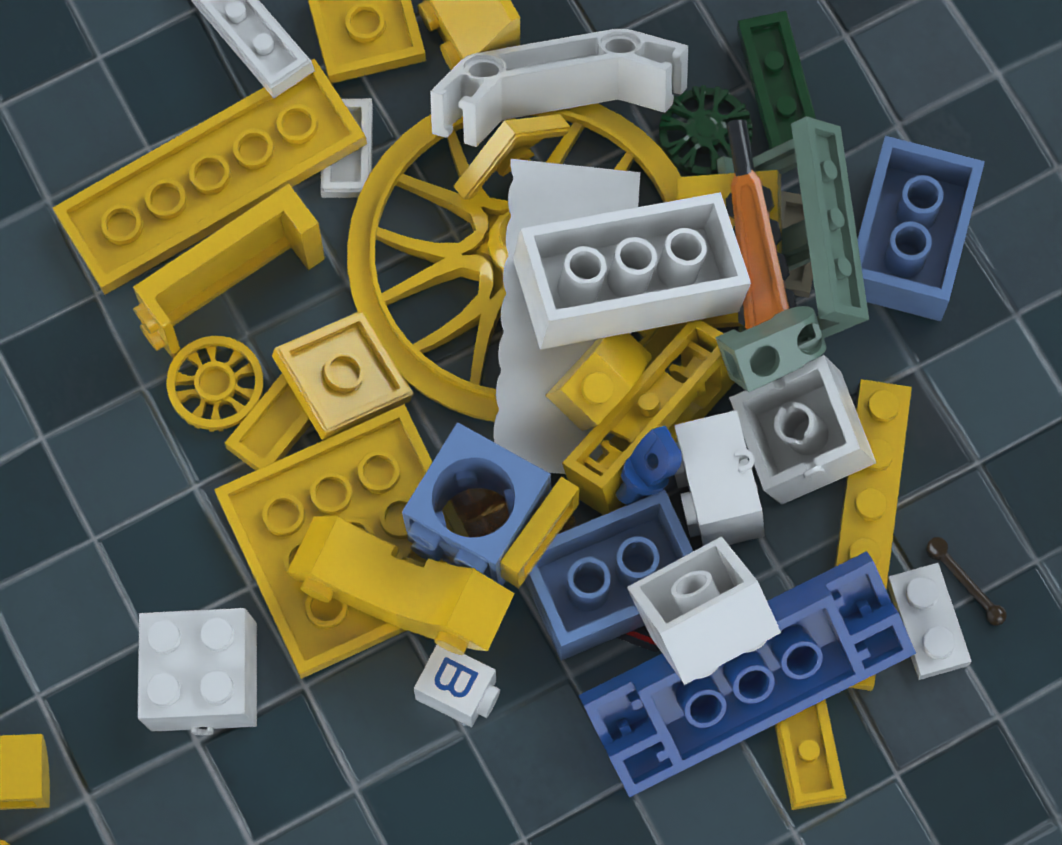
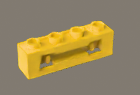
(650, 404)

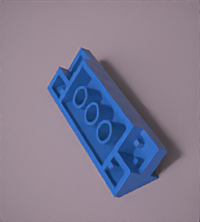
(830, 638)

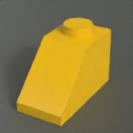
(600, 379)

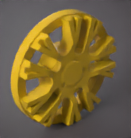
(214, 383)

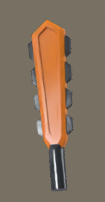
(756, 235)

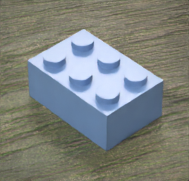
(916, 226)
(587, 572)

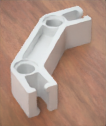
(558, 77)

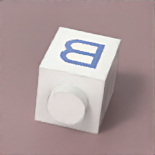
(457, 686)

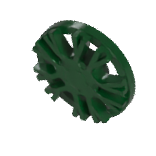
(704, 130)

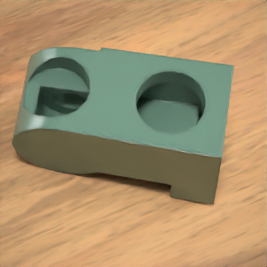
(772, 347)

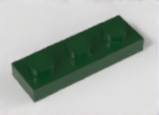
(775, 74)

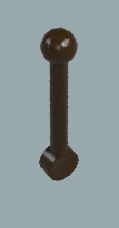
(937, 550)

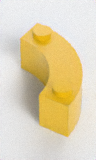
(430, 599)

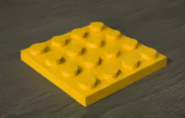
(353, 475)

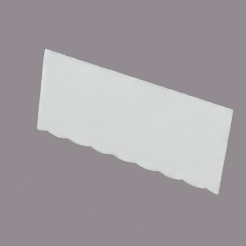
(526, 418)

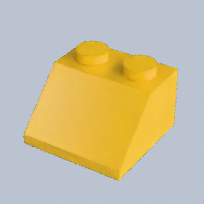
(471, 26)

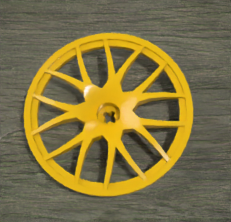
(476, 257)

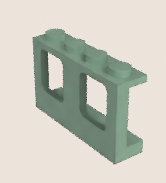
(828, 231)

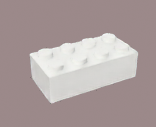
(630, 270)

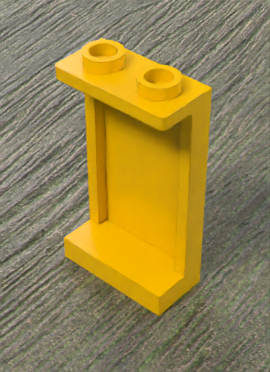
(224, 261)

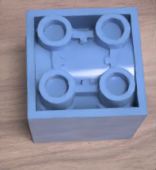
(464, 464)

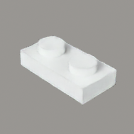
(929, 620)

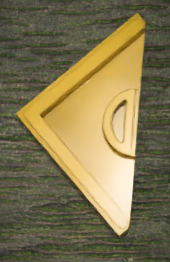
(509, 142)

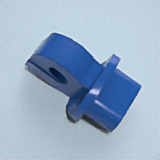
(649, 466)

